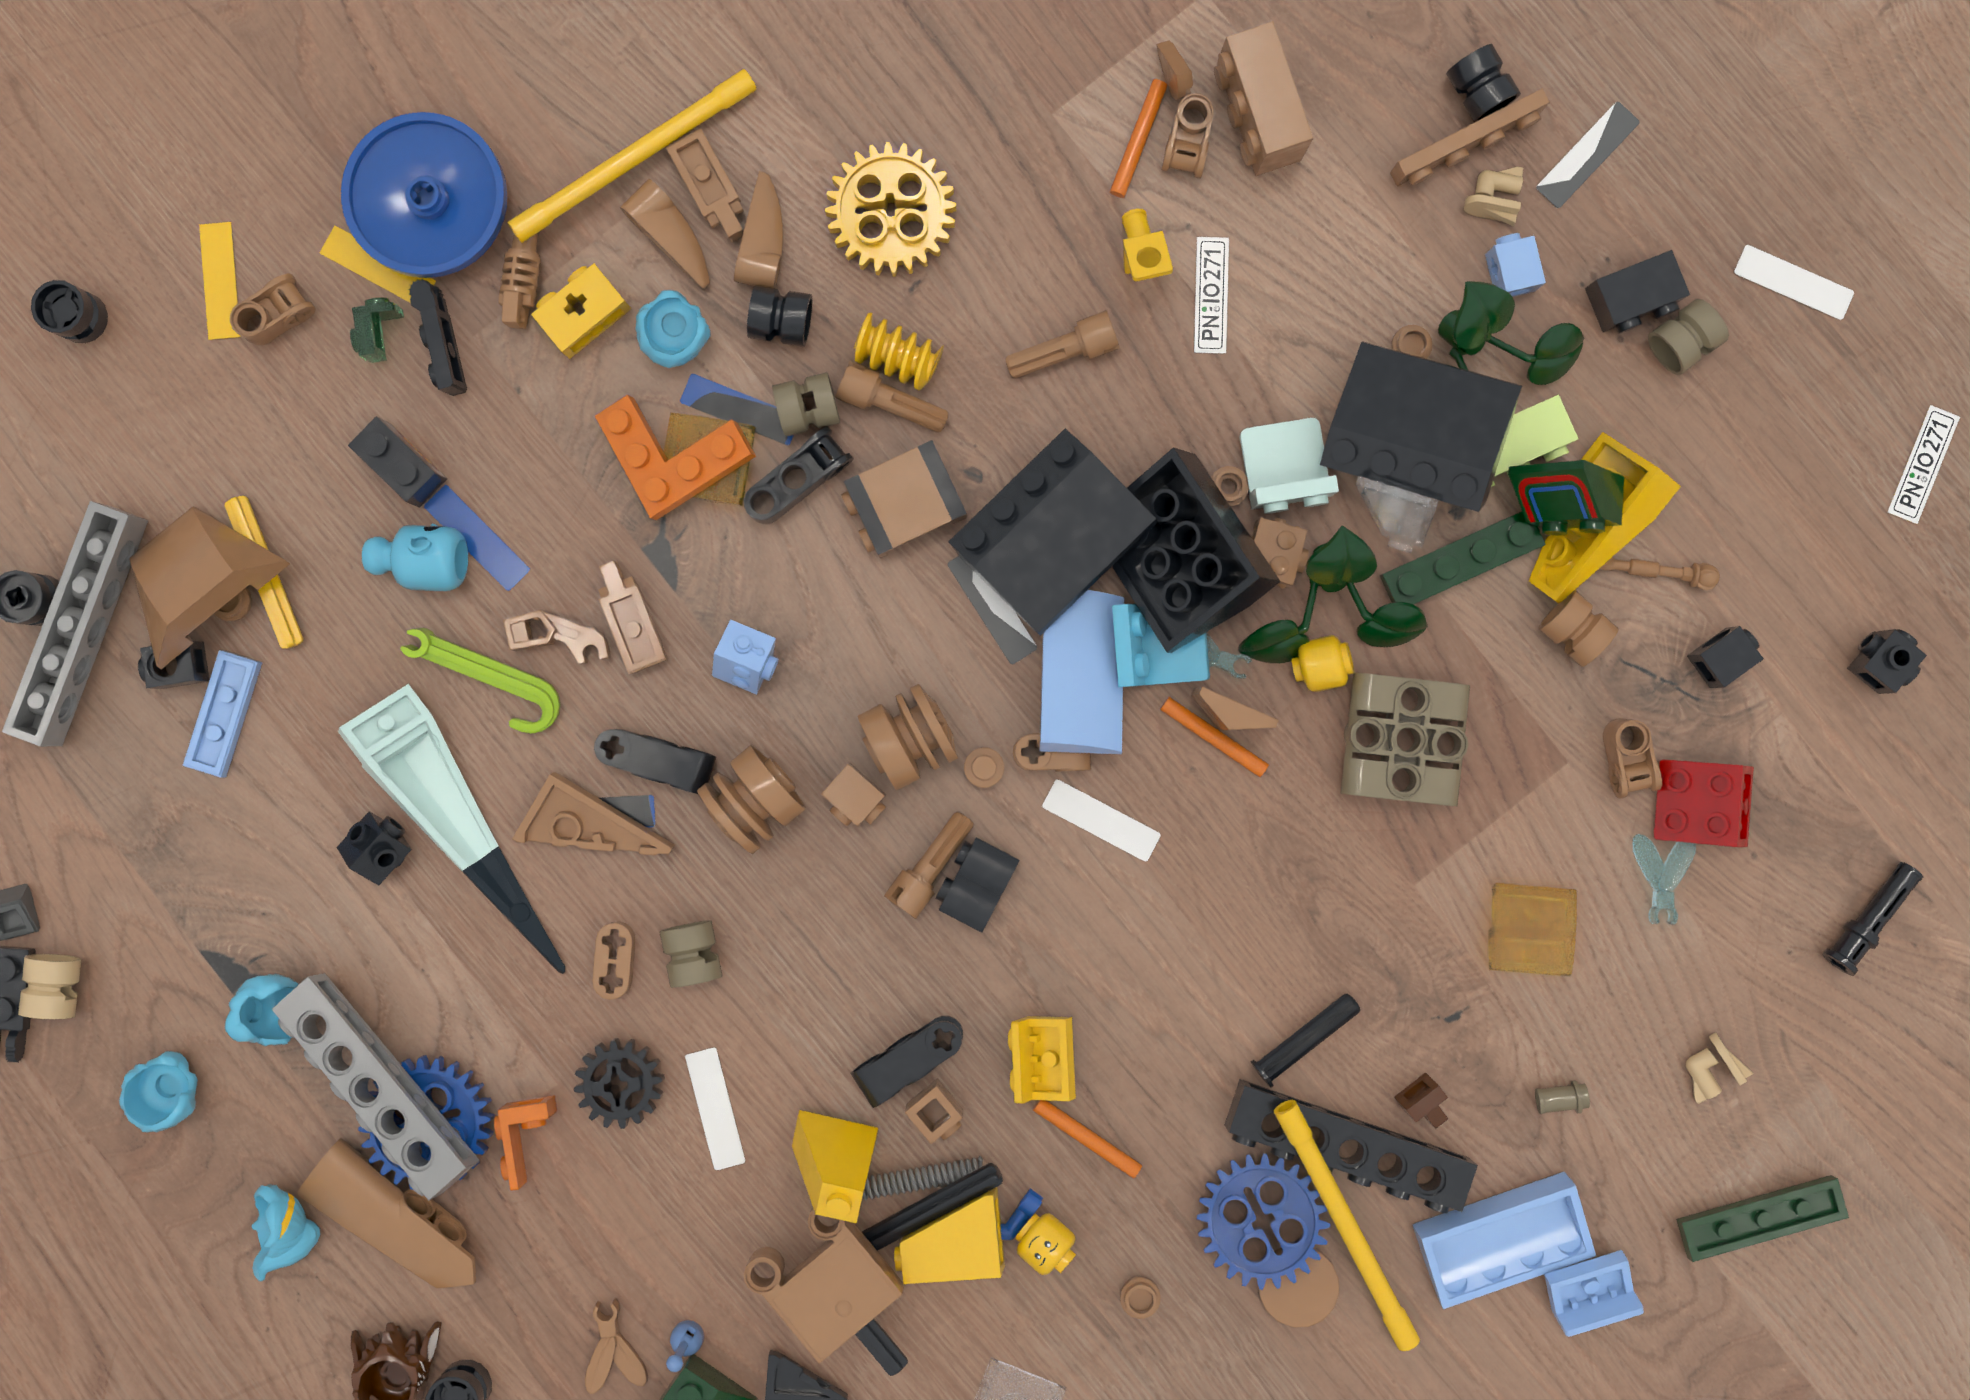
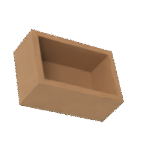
(1263, 99)

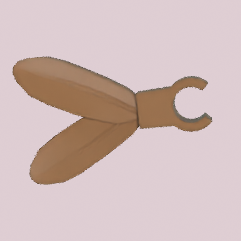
(612, 1348)

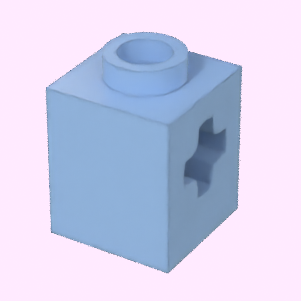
(1515, 264)

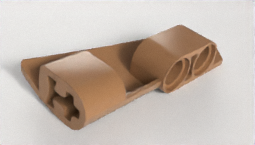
(395, 1222)

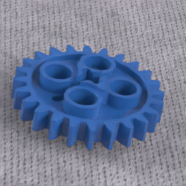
(459, 1095)
(1230, 1237)

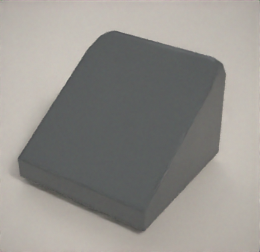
(17, 912)

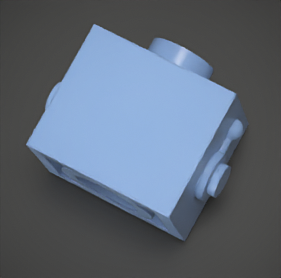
(744, 657)

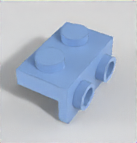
(1593, 1293)

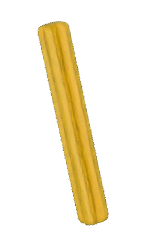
(271, 593)

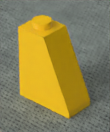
(834, 1162)
(956, 1245)

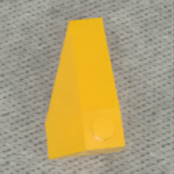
(1574, 557)

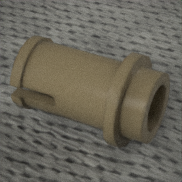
(1562, 1098)

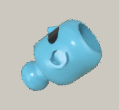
(420, 557)

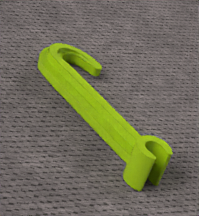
(491, 673)

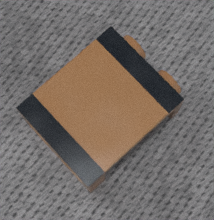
(903, 499)

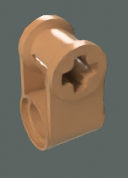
(1188, 142)
(274, 308)
(1049, 760)
(1632, 761)

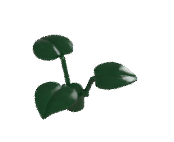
(1489, 310)
(1333, 566)

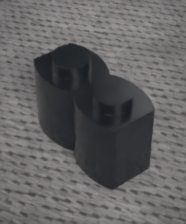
(977, 884)

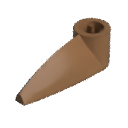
(665, 226)
(762, 238)

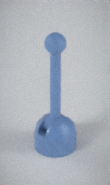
(683, 1343)

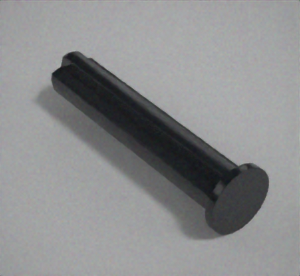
(1306, 1038)

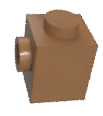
(854, 797)
(935, 1112)

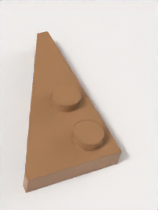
(573, 816)

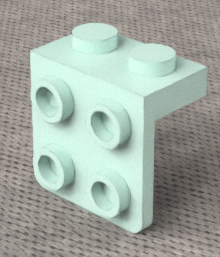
(1286, 466)

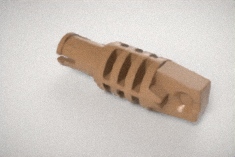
(519, 281)

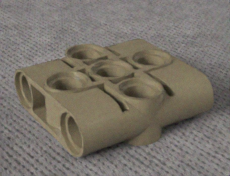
(1435, 701)

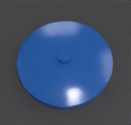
(424, 195)

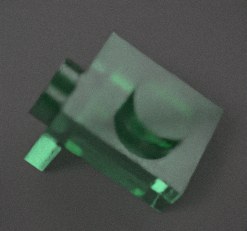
(368, 334)

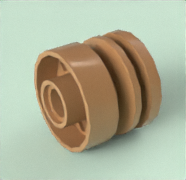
(903, 739)
(746, 804)

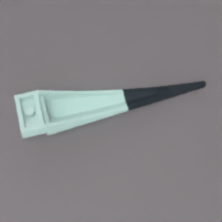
(416, 769)

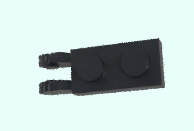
(438, 337)
(10, 989)

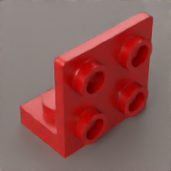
(1704, 803)

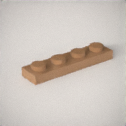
(1485, 132)

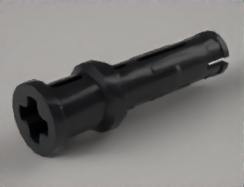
(1864, 932)

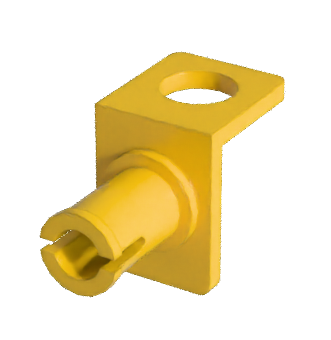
(1144, 252)

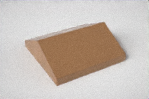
(1229, 713)

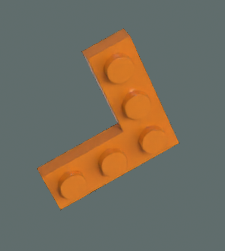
(671, 482)

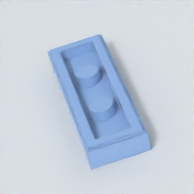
(222, 714)

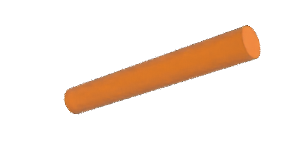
(1138, 138)
(1214, 737)
(1087, 1138)

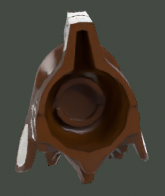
(393, 1365)

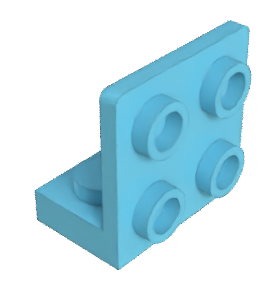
(1143, 658)

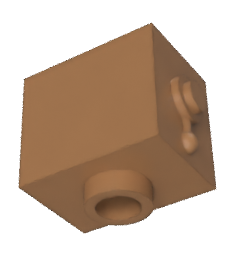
(1282, 548)

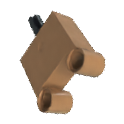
(833, 1293)

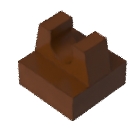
(1423, 1100)

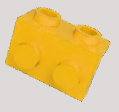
(1042, 1059)

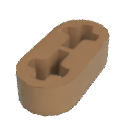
(623, 961)

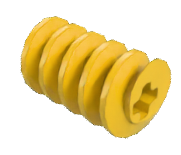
(896, 352)

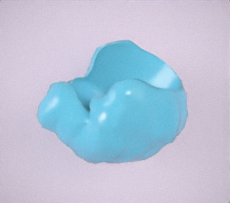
(671, 329)
(252, 1013)
(159, 1092)

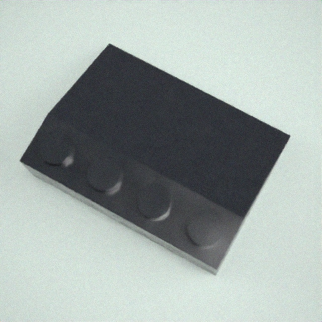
(1421, 426)
(1052, 531)
(1196, 559)

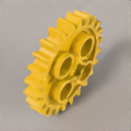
(890, 172)

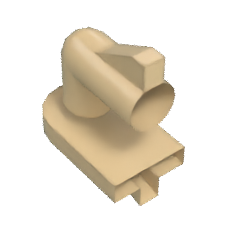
(1494, 208)
(1703, 1081)

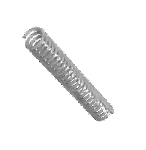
(915, 1183)

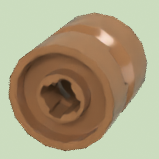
(1578, 628)

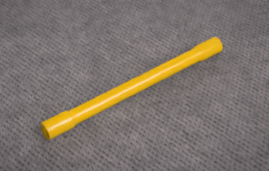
(543, 213)
(1301, 1138)

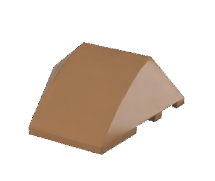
(192, 574)

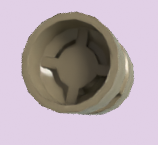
(1692, 333)
(792, 408)
(691, 954)

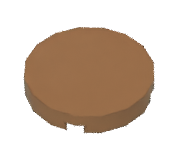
(1306, 1300)

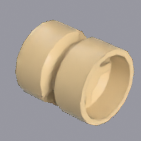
(49, 986)

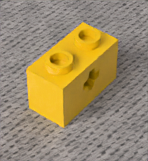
(564, 325)

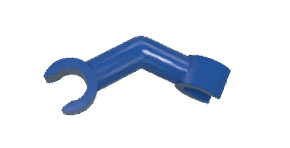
(1021, 1215)

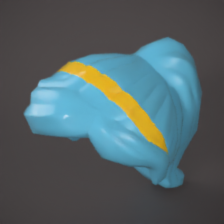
(282, 1230)

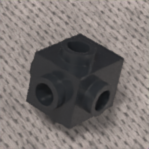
(1887, 660)
(374, 847)

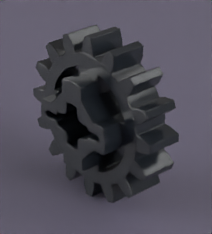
(602, 1086)

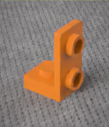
(530, 1114)

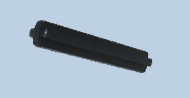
(934, 1206)

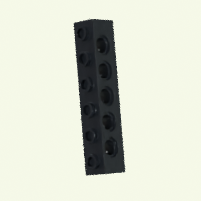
(1451, 1170)

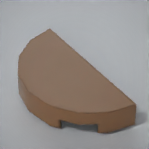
(1175, 70)

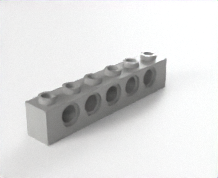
(75, 625)
(397, 1089)

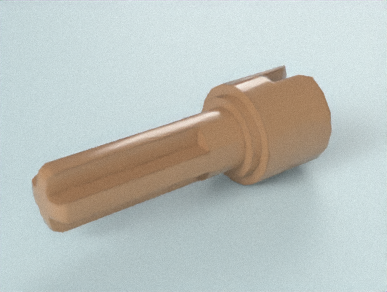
(1091, 337)
(864, 388)
(913, 887)

